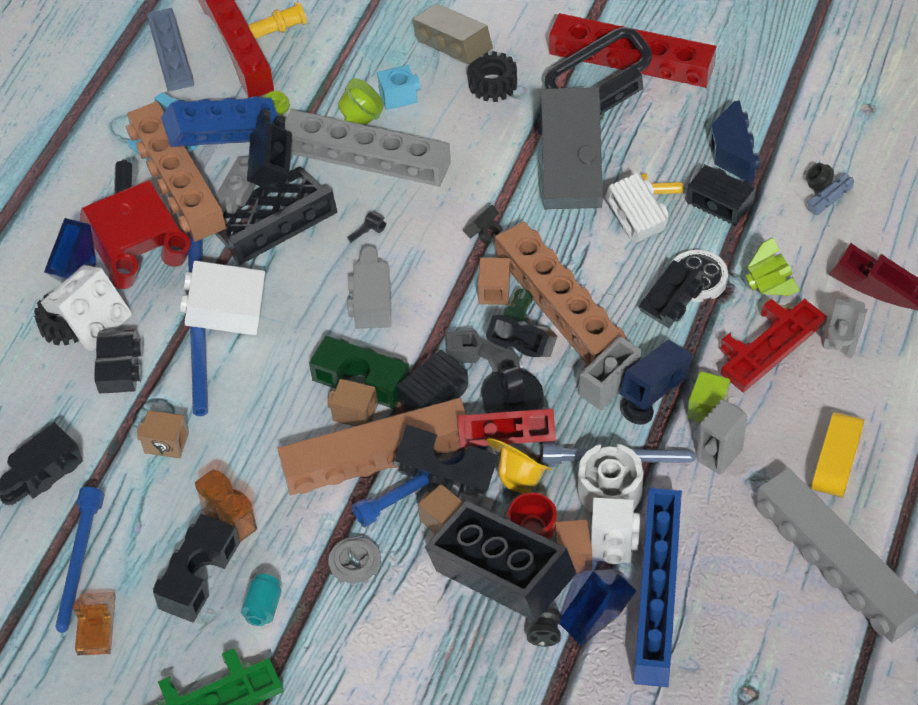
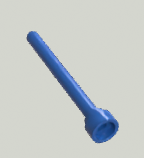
(89, 502)
(368, 510)

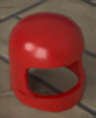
(534, 513)

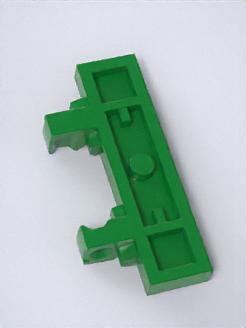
(240, 686)

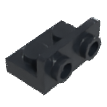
(672, 293)

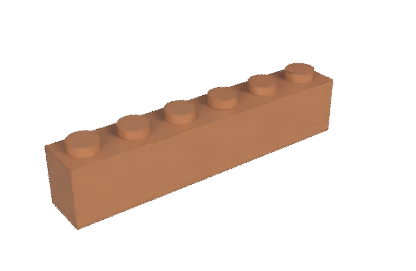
(365, 447)

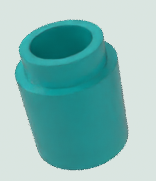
(261, 600)

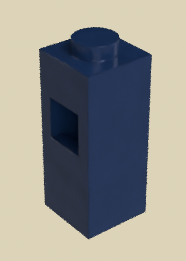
(656, 374)

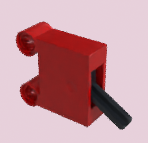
(131, 225)

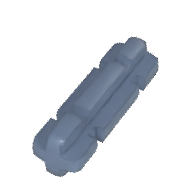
(830, 194)

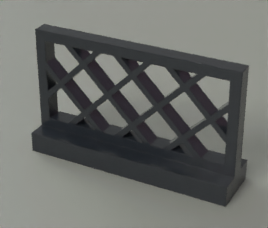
(277, 224)

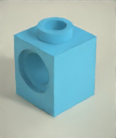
(398, 87)

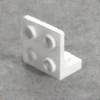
(88, 304)

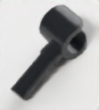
(372, 221)

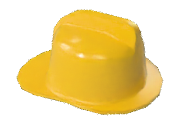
(517, 469)

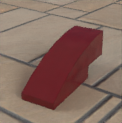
(876, 277)

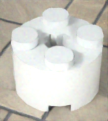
(610, 474)

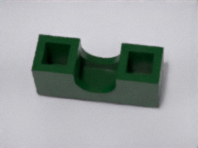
(341, 360)

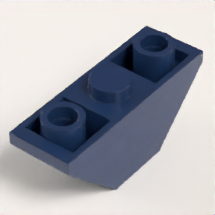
(733, 144)

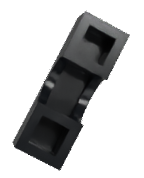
(417, 455)
(205, 544)

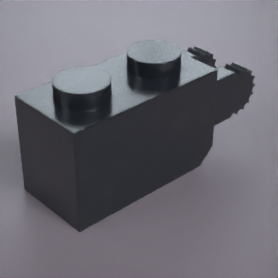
(269, 151)
(39, 465)

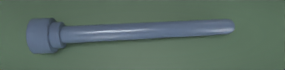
(555, 454)

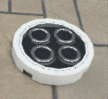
(712, 268)

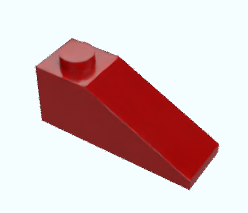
(507, 427)

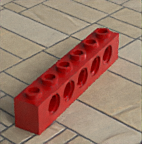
(671, 56)

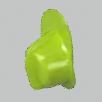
(360, 102)

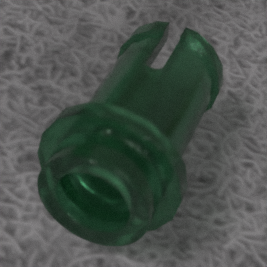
(519, 306)

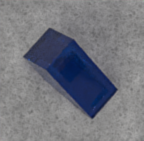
(71, 250)
(596, 604)

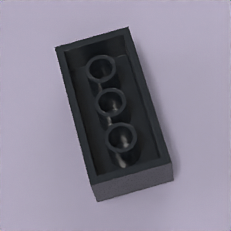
(501, 560)

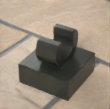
(482, 224)

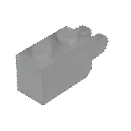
(370, 292)

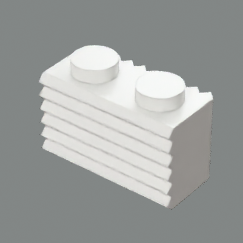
(637, 208)

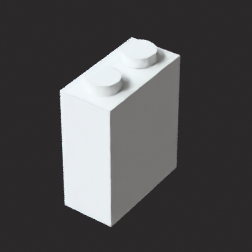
(223, 297)

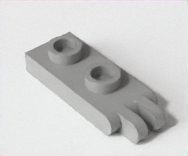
(235, 188)

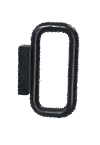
(618, 86)

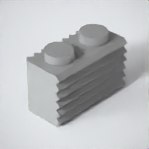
(605, 375)
(721, 436)

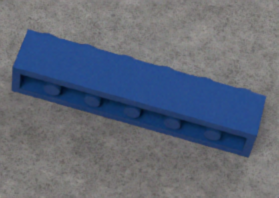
(658, 588)

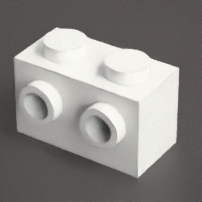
(614, 530)

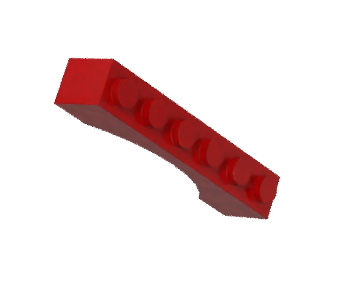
(243, 49)

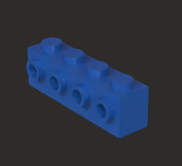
(213, 121)

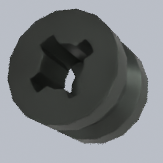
(545, 630)

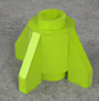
(770, 272)

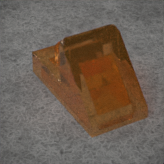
(94, 623)

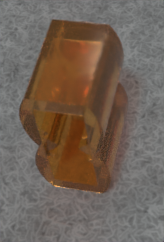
(225, 503)

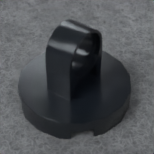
(512, 391)

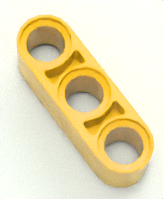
(838, 454)

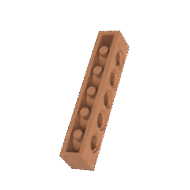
(176, 174)
(557, 292)

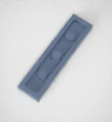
(170, 49)

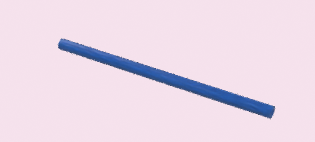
(198, 346)

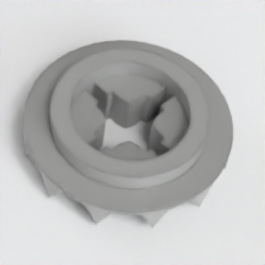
(361, 550)

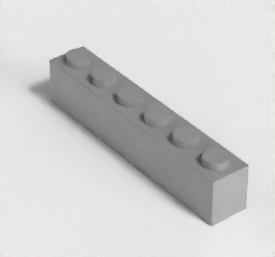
(839, 555)

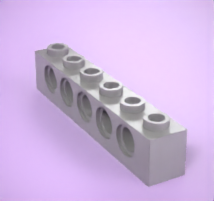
(368, 148)

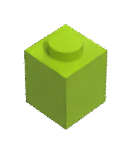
(706, 395)

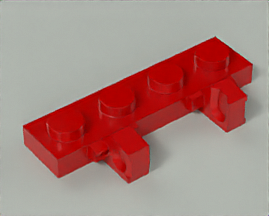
(787, 331)

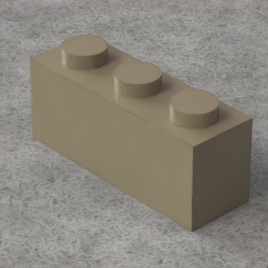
(452, 33)

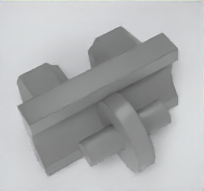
(846, 326)

